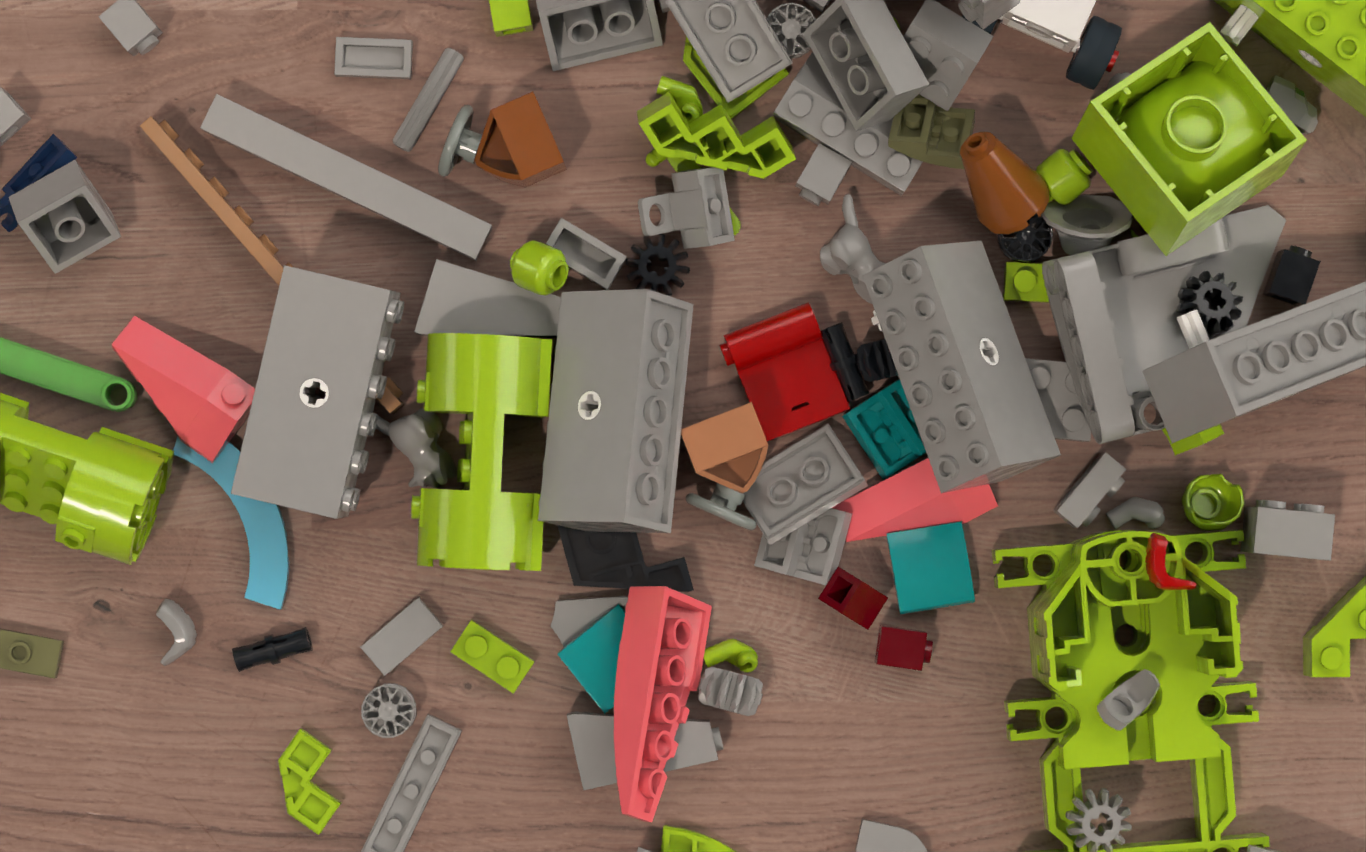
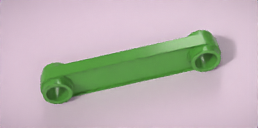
(63, 375)

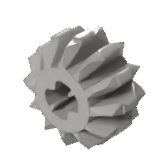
(730, 691)
(1106, 831)

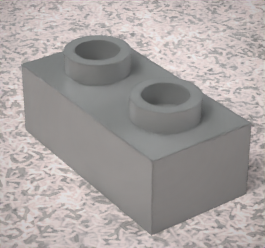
(587, 254)
(1081, 501)

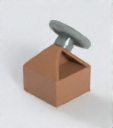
(731, 453)

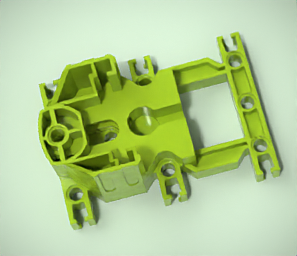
(1177, 636)

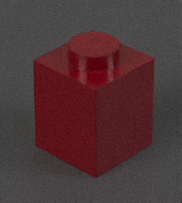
(853, 598)
(902, 648)

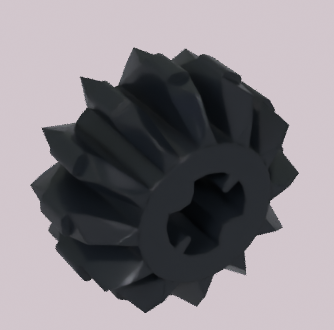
(662, 254)
(1221, 300)
(876, 361)

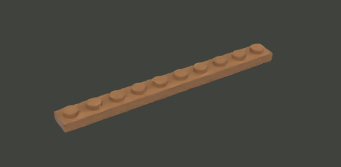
(235, 219)

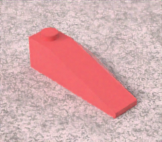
(192, 391)
(912, 502)

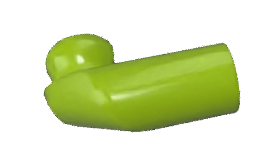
(684, 95)
(733, 652)

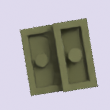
(931, 132)

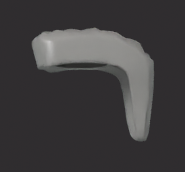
(181, 628)
(1128, 699)

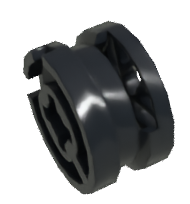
(1028, 243)

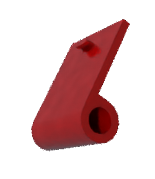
(783, 367)

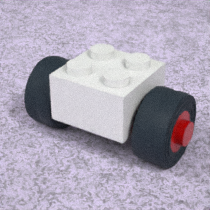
(1061, 26)

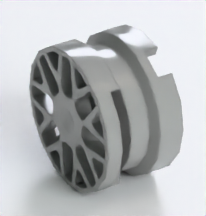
(789, 25)
(388, 710)

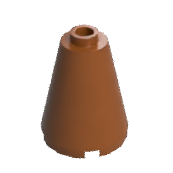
(1002, 184)

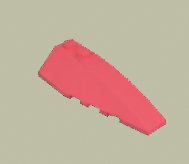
(654, 675)

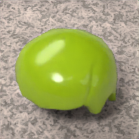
(1212, 502)

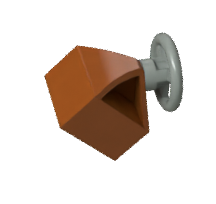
(513, 146)

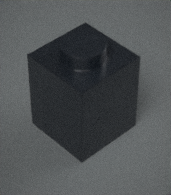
(1292, 276)

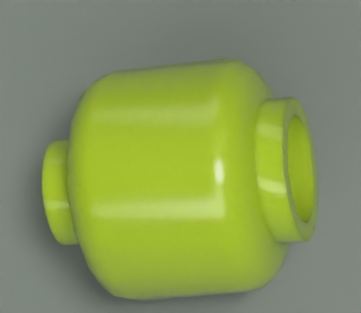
(1065, 175)
(539, 268)

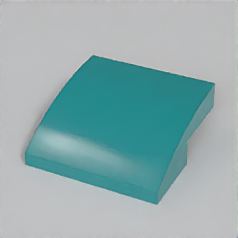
(886, 430)
(930, 567)
(594, 657)

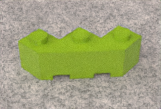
(715, 139)
(1328, 643)

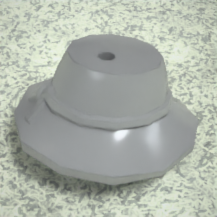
(1087, 222)

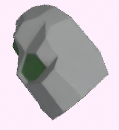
(1293, 103)

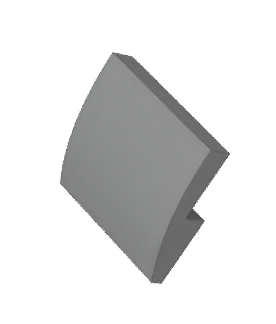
(809, 551)

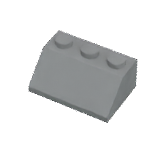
(596, 29)

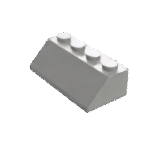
(817, 114)

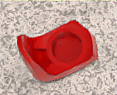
(1156, 566)

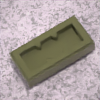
(30, 653)

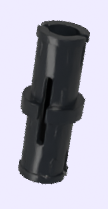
(844, 362)
(272, 649)

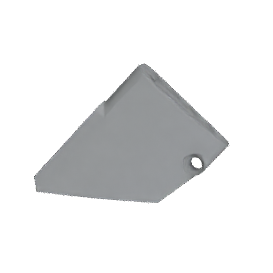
(1121, 314)

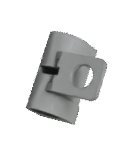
(695, 208)

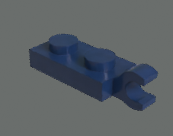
(47, 159)

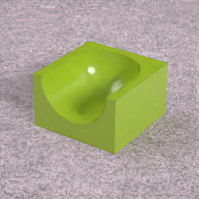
(1187, 138)

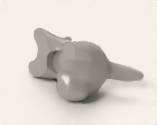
(850, 251)
(417, 439)

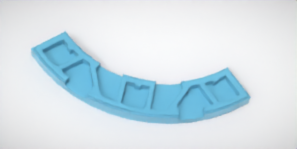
(262, 526)

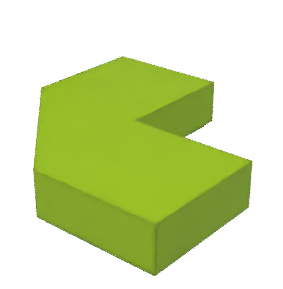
(304, 798)

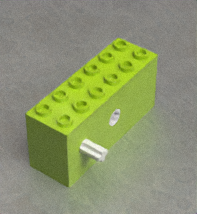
(1317, 35)

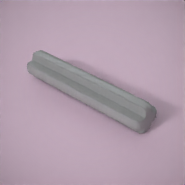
(428, 99)

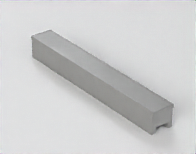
(346, 177)

